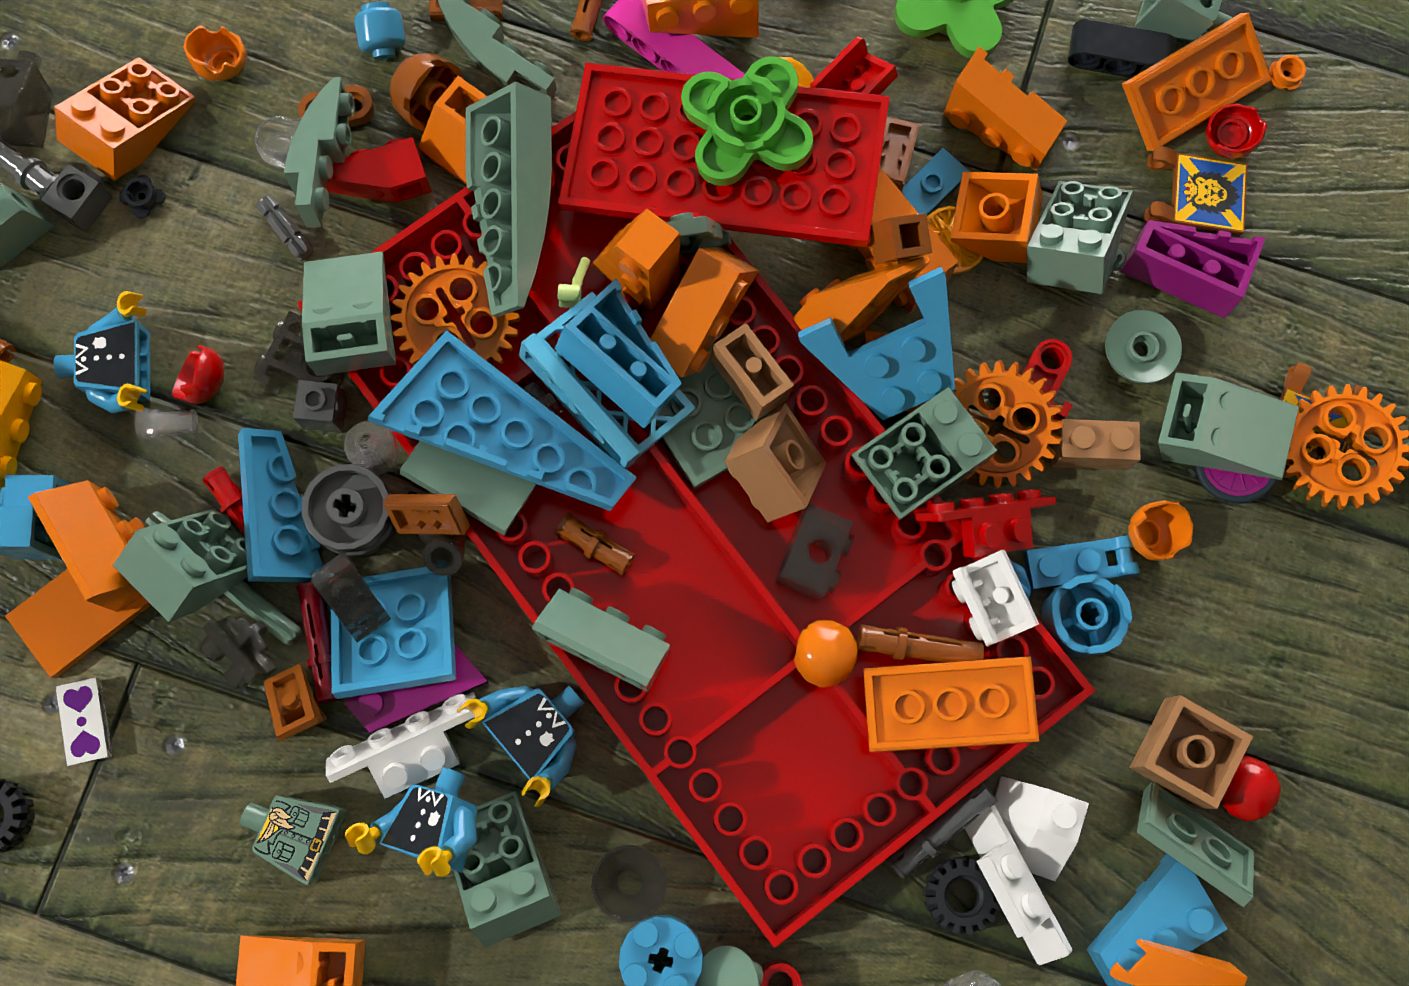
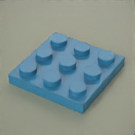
(406, 650)

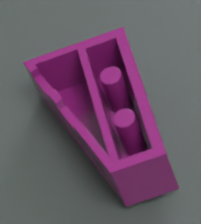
(1194, 265)

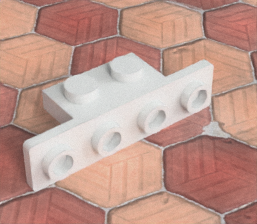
(406, 752)
(1016, 888)

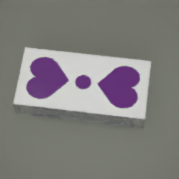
(84, 722)

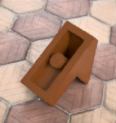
(292, 703)

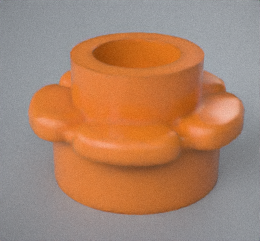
(1293, 67)

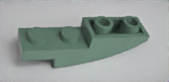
(481, 40)
(315, 146)

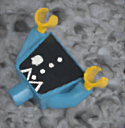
(112, 358)
(531, 732)
(425, 825)

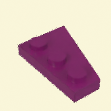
(389, 707)

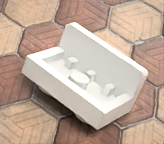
(994, 598)

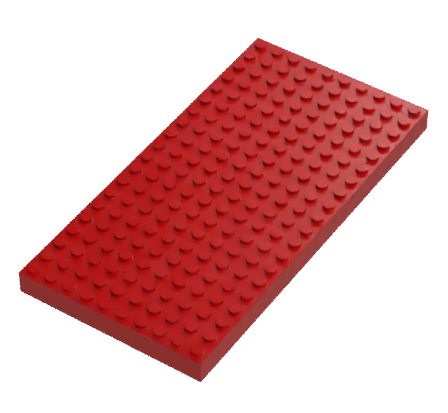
(731, 733)

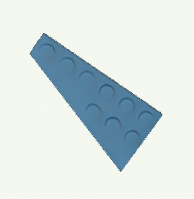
(481, 414)

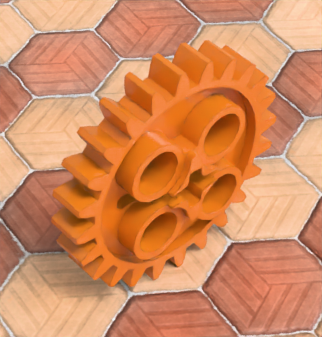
(423, 334)
(1015, 392)
(1362, 419)

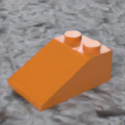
(859, 299)

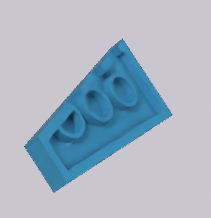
(274, 528)

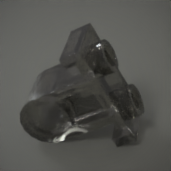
(287, 358)
(349, 596)

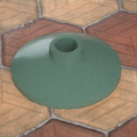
(1154, 335)

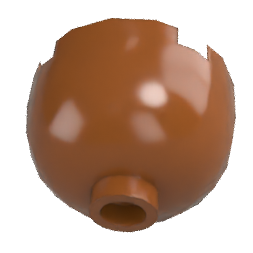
(418, 86)

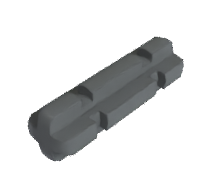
(284, 227)

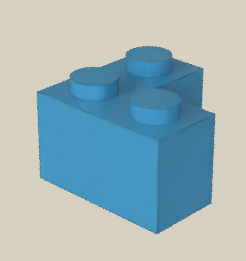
(20, 527)

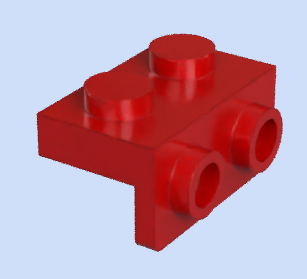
(856, 71)

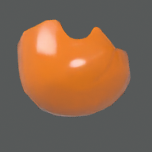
(215, 53)
(1160, 530)
(826, 653)

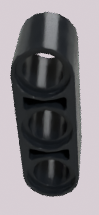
(1117, 48)

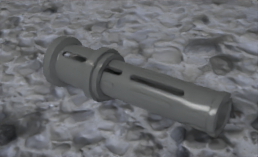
(28, 172)

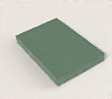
(481, 490)
(1197, 843)

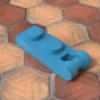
(1059, 564)

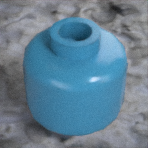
(379, 30)

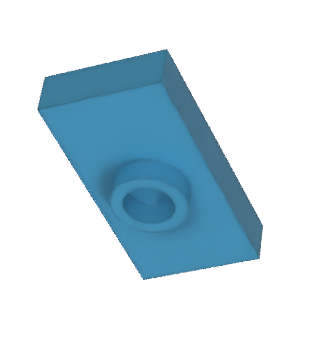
(934, 182)

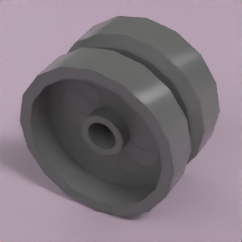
(328, 507)

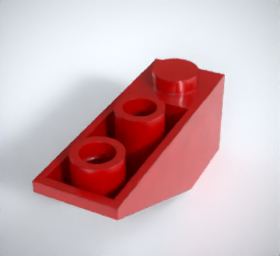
(382, 173)

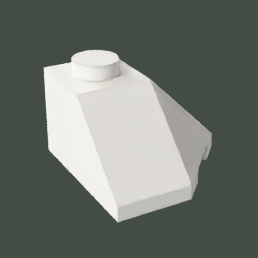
(1041, 824)

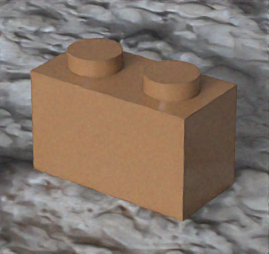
(751, 372)
(1097, 445)

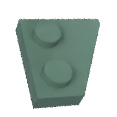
(698, 232)

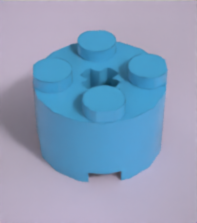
(1106, 606)
(648, 937)

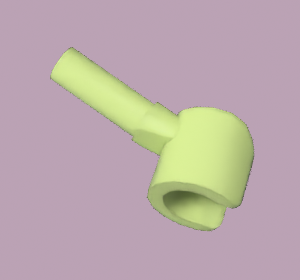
(571, 294)

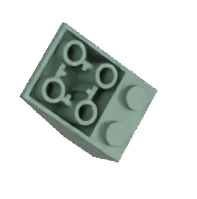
(1078, 237)
(347, 314)
(1226, 427)
(925, 454)
(184, 562)
(504, 875)

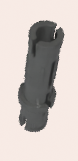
(942, 830)

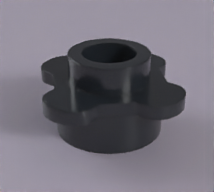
(134, 189)

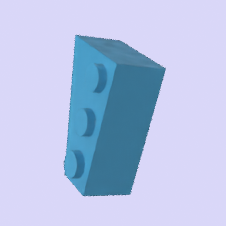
(619, 356)
(1165, 910)

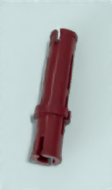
(318, 640)

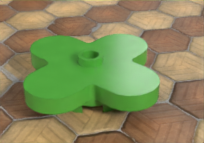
(964, 21)
(747, 121)

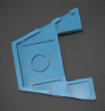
(901, 366)

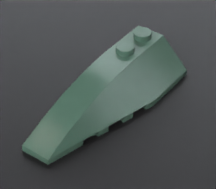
(511, 187)

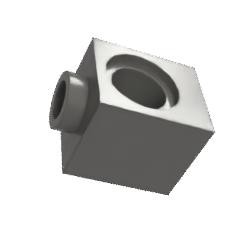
(88, 207)
(320, 406)

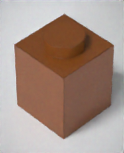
(900, 238)

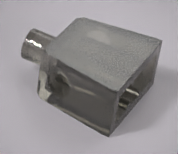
(23, 101)

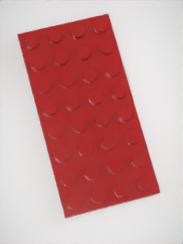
(638, 153)

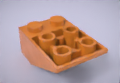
(121, 117)
(300, 961)

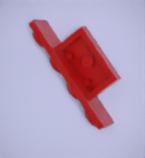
(991, 525)

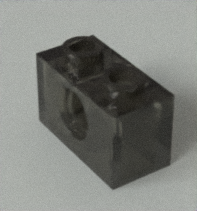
(798, 569)

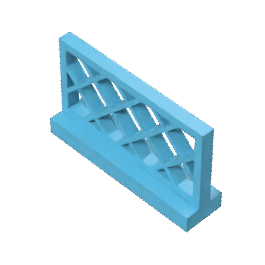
(581, 402)

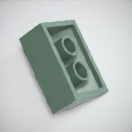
(603, 638)

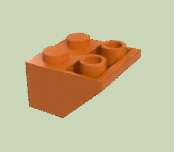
(446, 129)

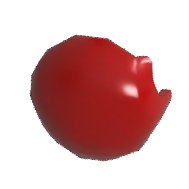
(1235, 131)
(200, 376)
(1252, 790)

